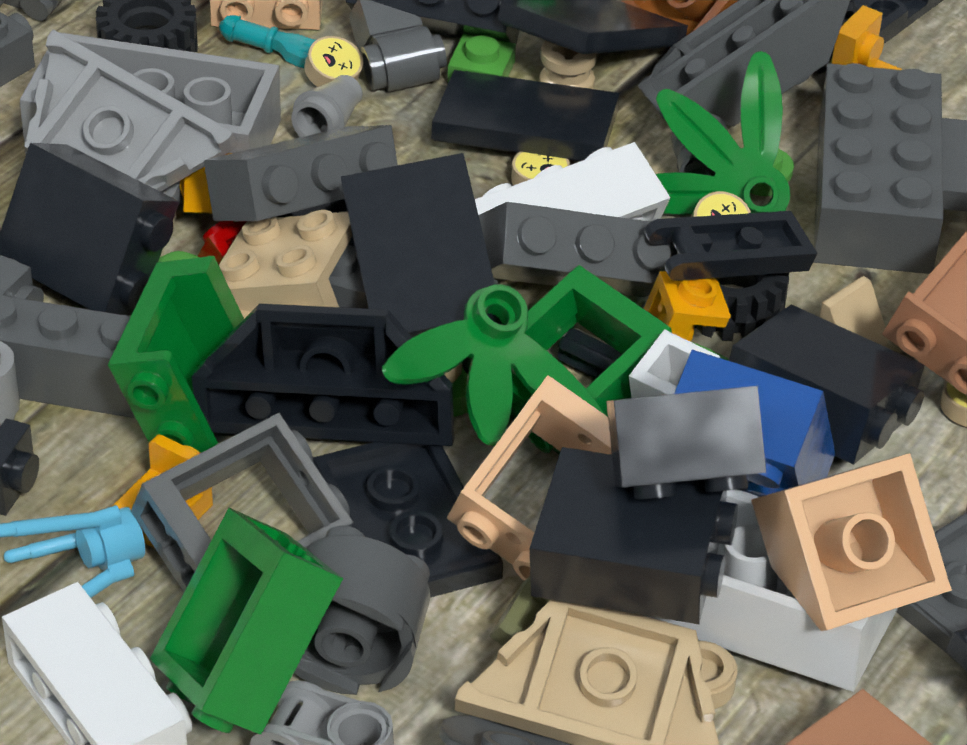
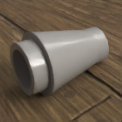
(326, 106)

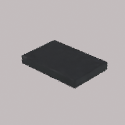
(592, 24)
(524, 116)
(418, 240)
(404, 500)

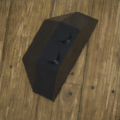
(322, 378)

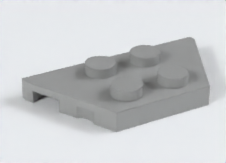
(121, 118)

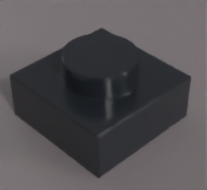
(17, 463)

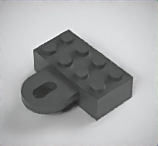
(885, 168)

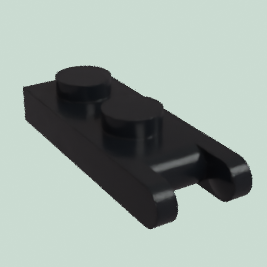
(733, 245)

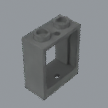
(287, 459)

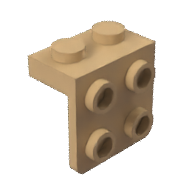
(286, 260)

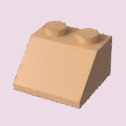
(853, 542)

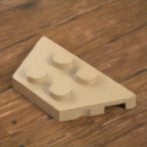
(597, 680)

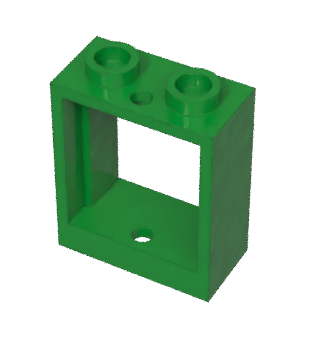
(605, 313)
(244, 623)

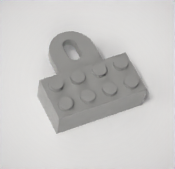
(225, 89)

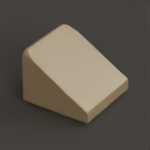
(856, 310)

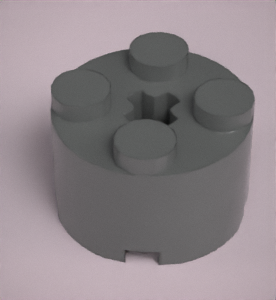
(373, 617)

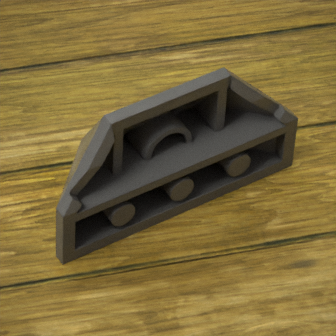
(714, 58)

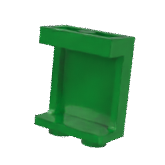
(169, 334)

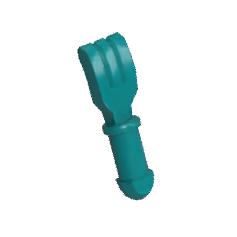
(291, 46)

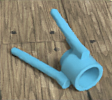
(103, 538)

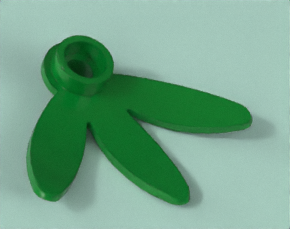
(711, 144)
(493, 354)

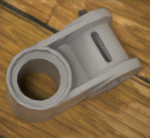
(325, 719)

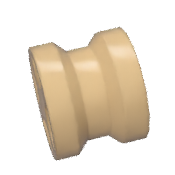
(567, 66)

